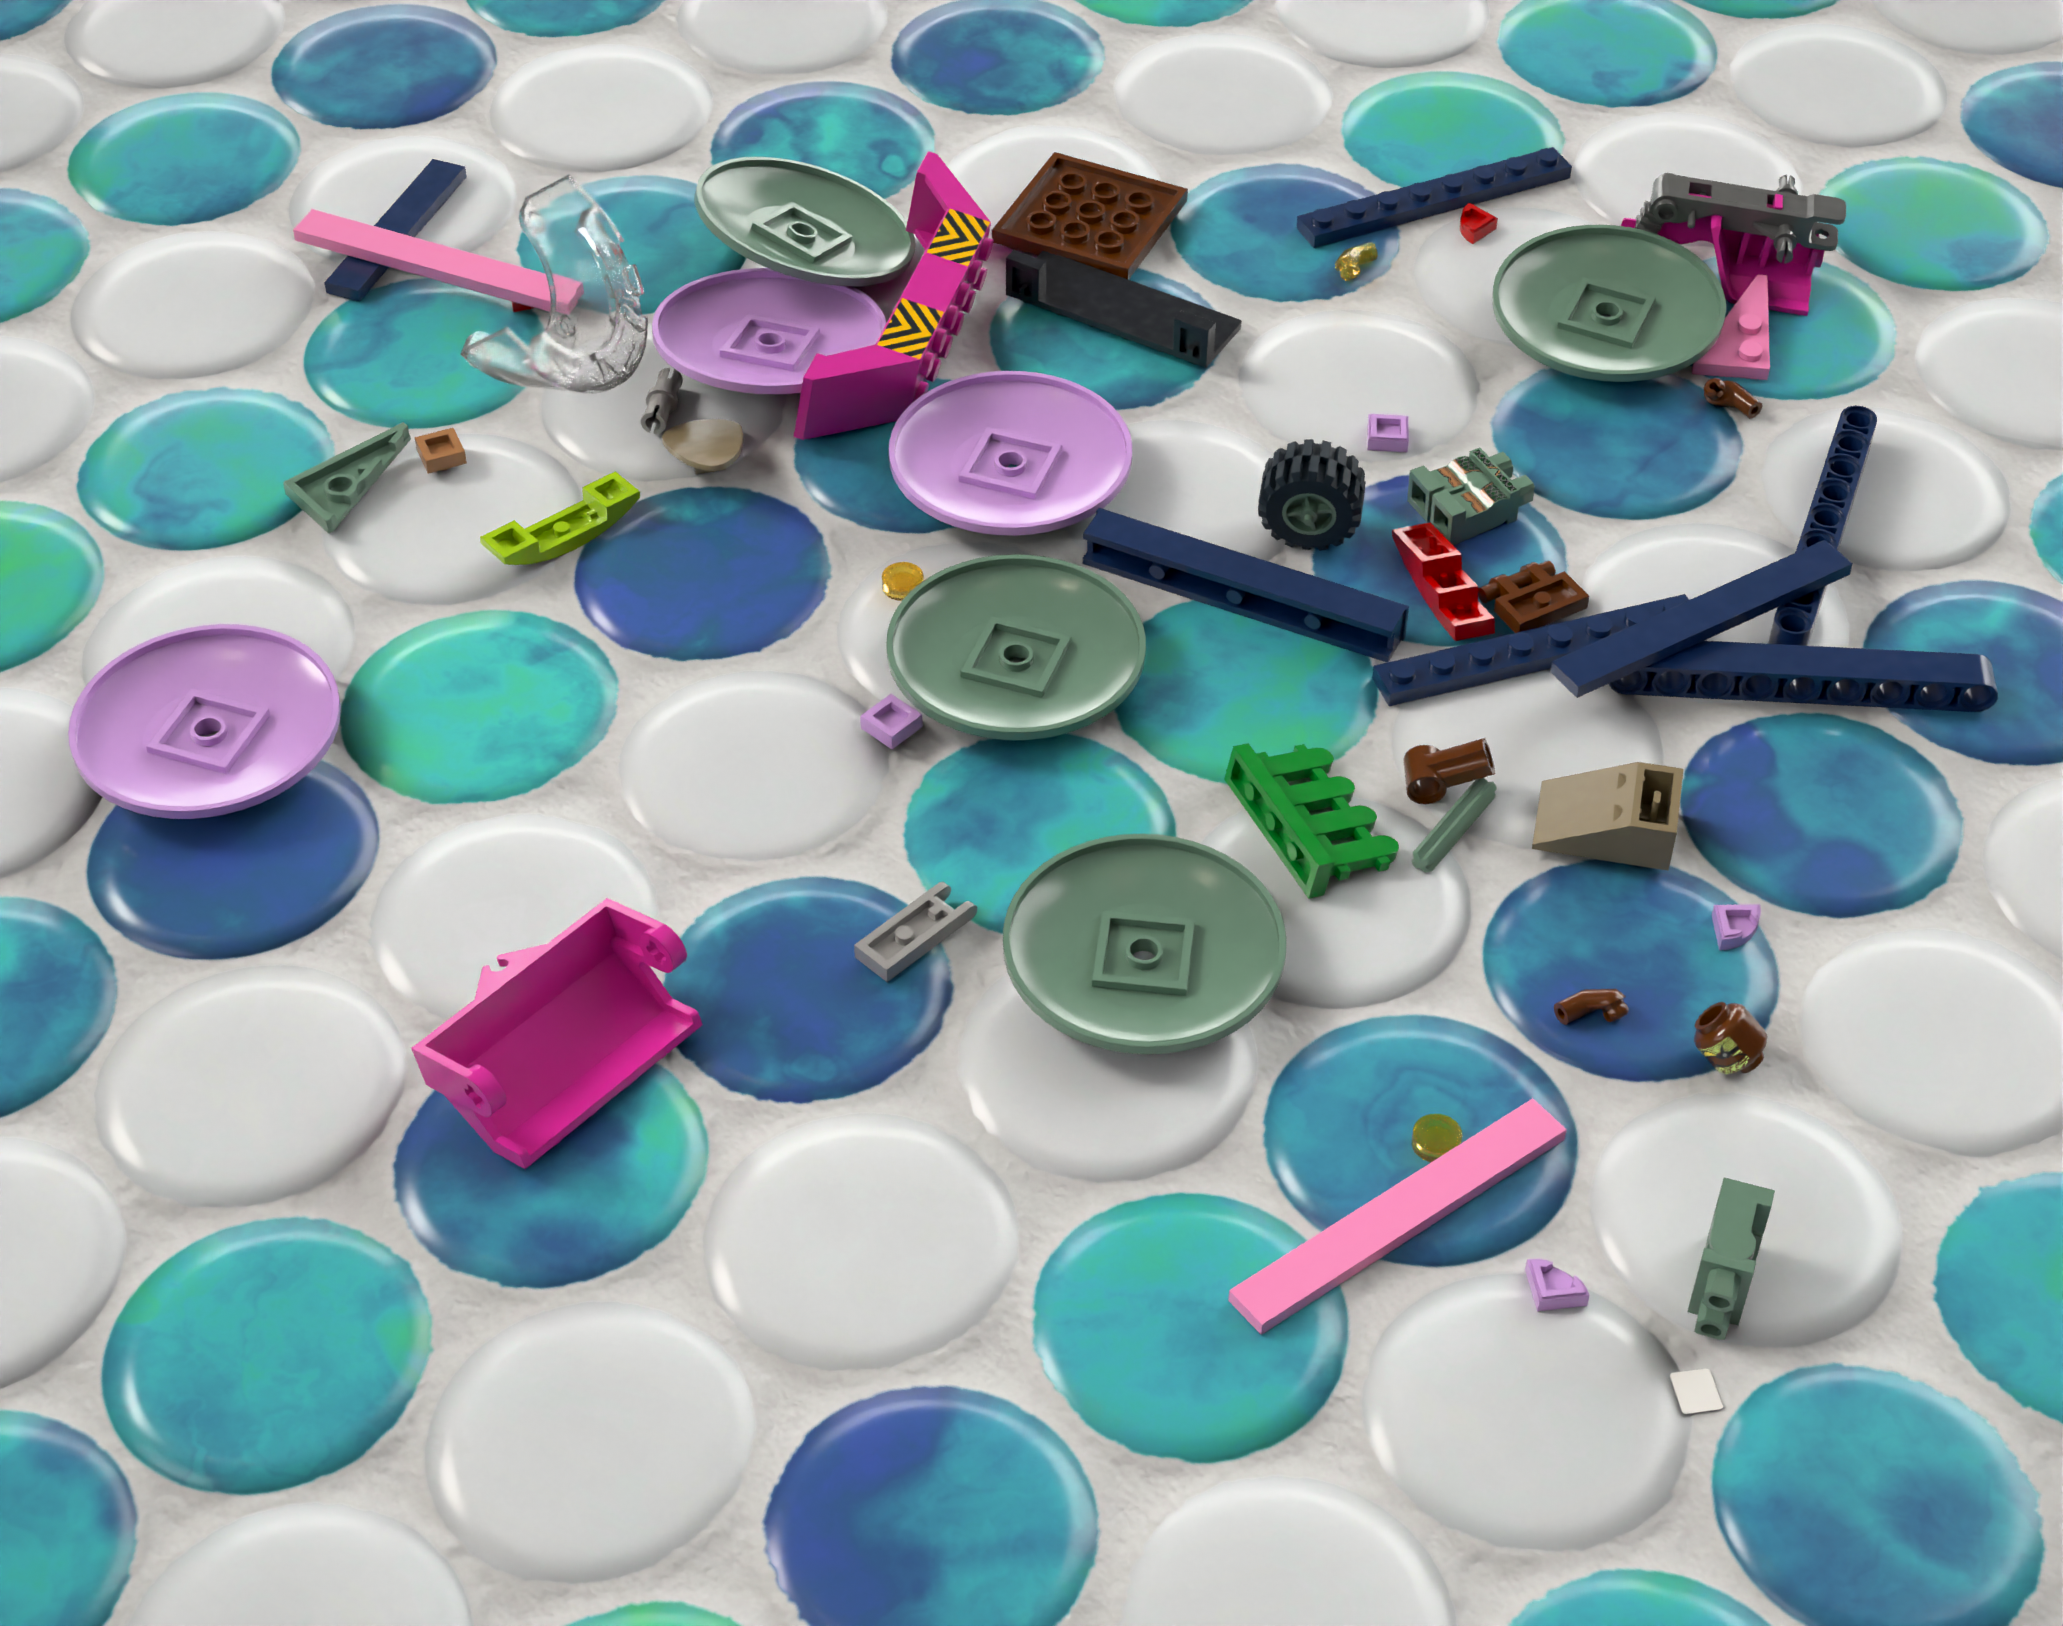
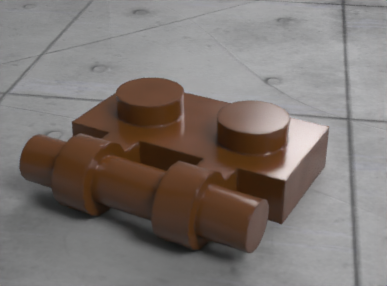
(1534, 596)

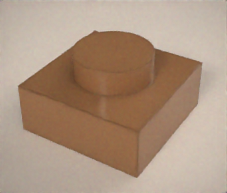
(440, 450)

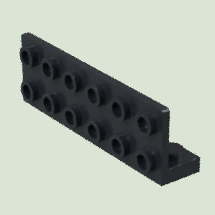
(1120, 306)

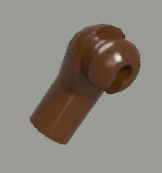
(1731, 395)
(1590, 1000)

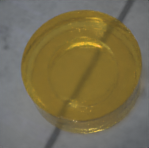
(900, 579)
(1435, 1136)

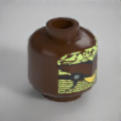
(1730, 1038)

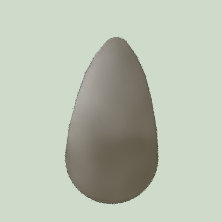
(705, 444)

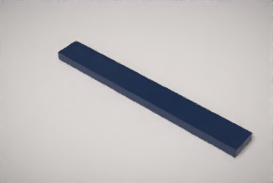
(1700, 618)

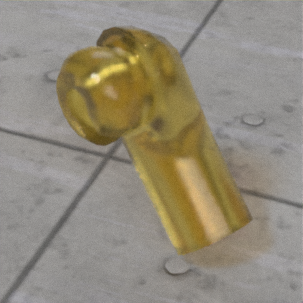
(1352, 257)

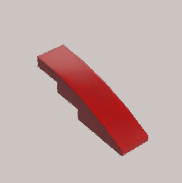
(1442, 582)

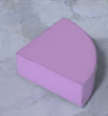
(1735, 924)
(1554, 1287)

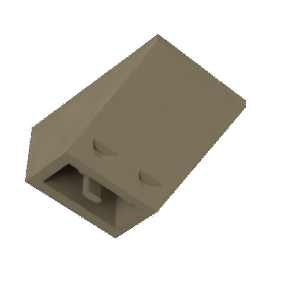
(1612, 814)

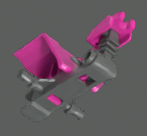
(1750, 231)

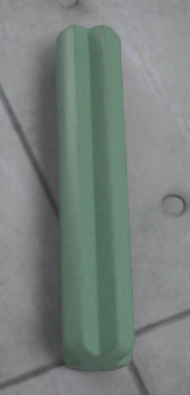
(1453, 825)

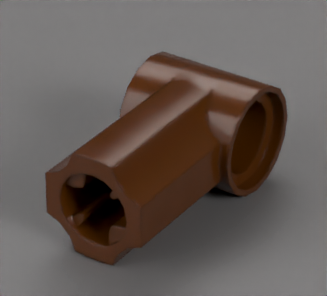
(1433, 771)

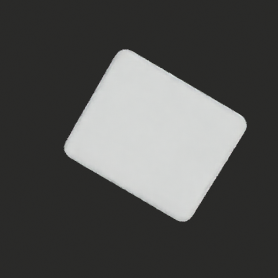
(1696, 1391)

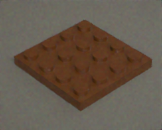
(1090, 214)

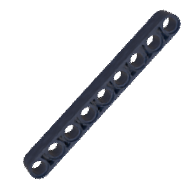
(1828, 516)
(1819, 676)

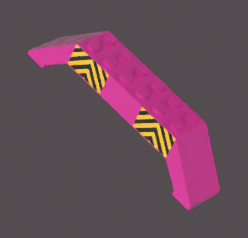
(883, 379)

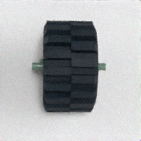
(1312, 495)

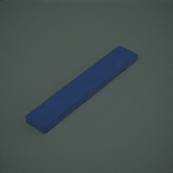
(406, 216)

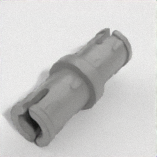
(661, 400)

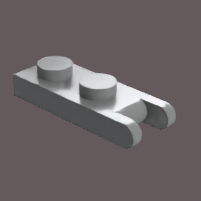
(912, 932)

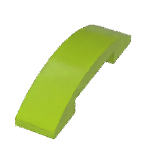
(567, 530)

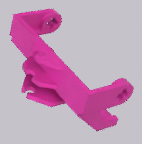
(559, 1031)

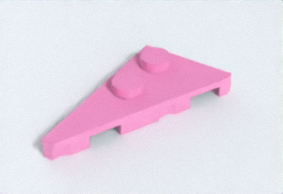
(1744, 339)

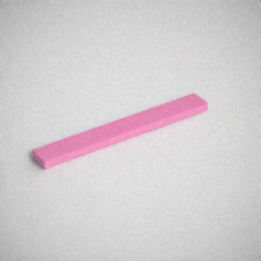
(424, 258)
(1395, 1216)

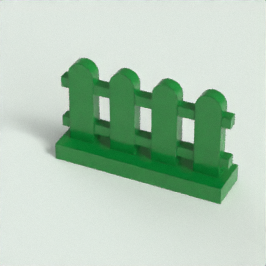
(1290, 829)

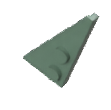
(338, 484)

